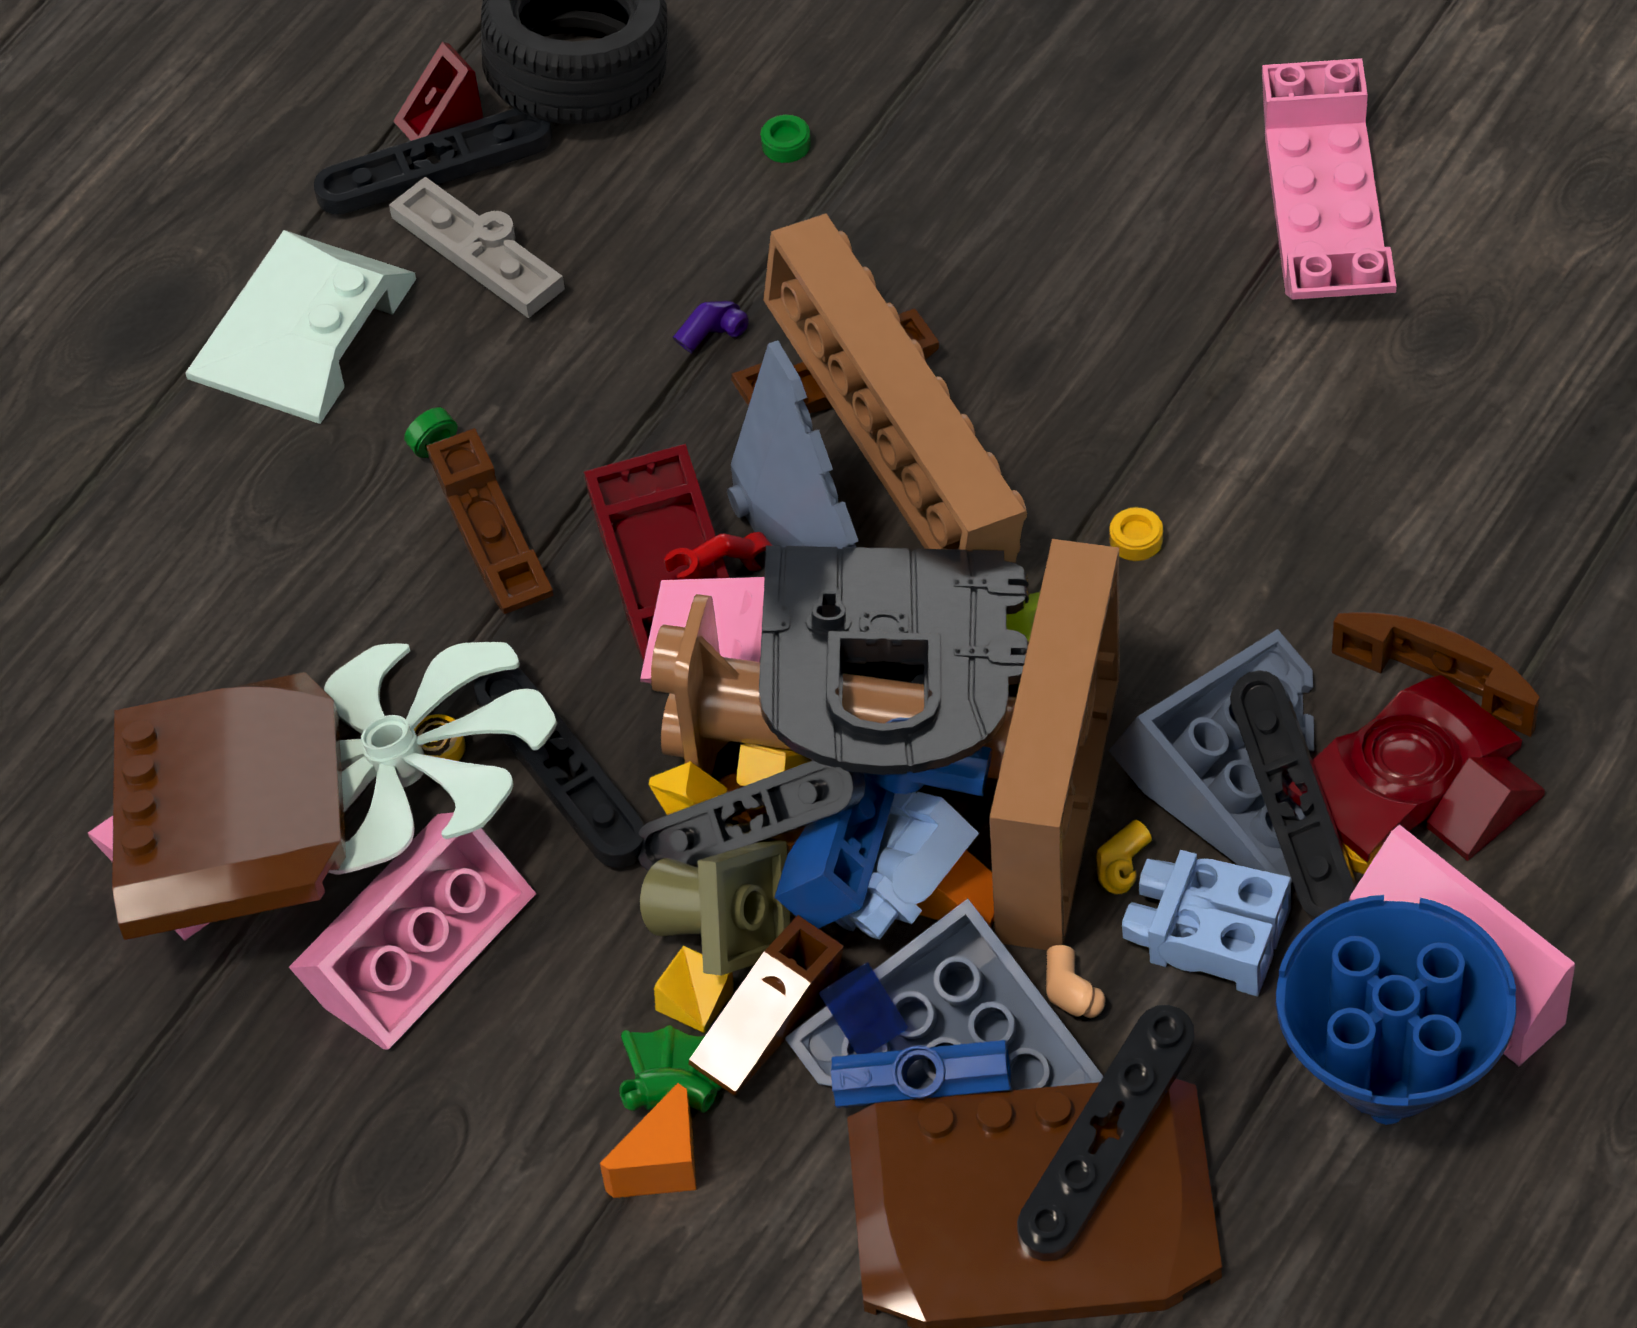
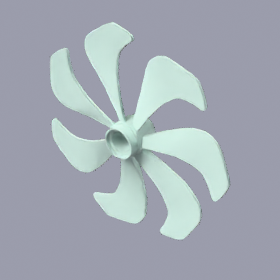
(395, 754)

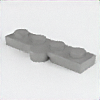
(478, 245)

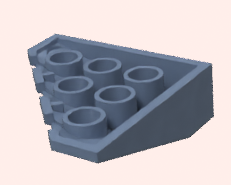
(784, 465)
(1196, 763)
(954, 990)

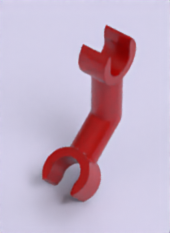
(714, 549)

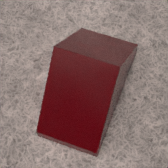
(442, 96)
(1482, 804)

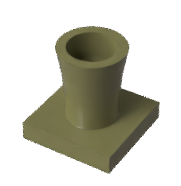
(723, 900)

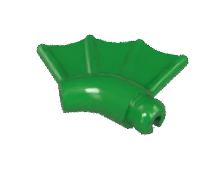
(659, 1064)

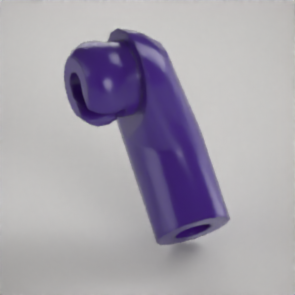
(711, 318)

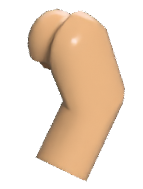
(1068, 989)

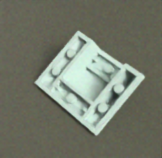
(295, 324)

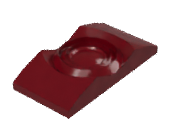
(642, 515)
(1404, 761)

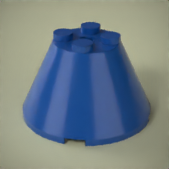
(1396, 1003)

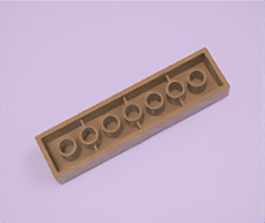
(888, 393)

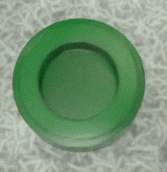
(785, 138)
(429, 428)

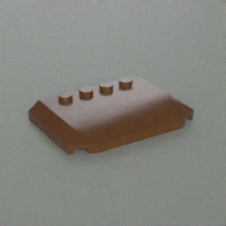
(225, 804)
(945, 1192)

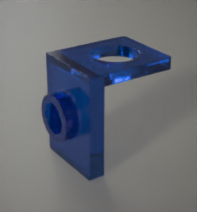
(864, 1010)

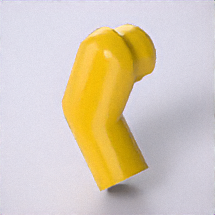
(1116, 855)

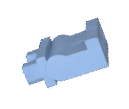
(915, 854)
(1210, 918)

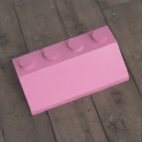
(412, 931)
(1541, 973)

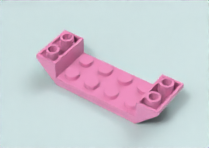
(1324, 180)

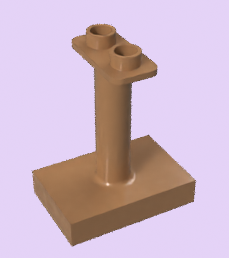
(1042, 754)

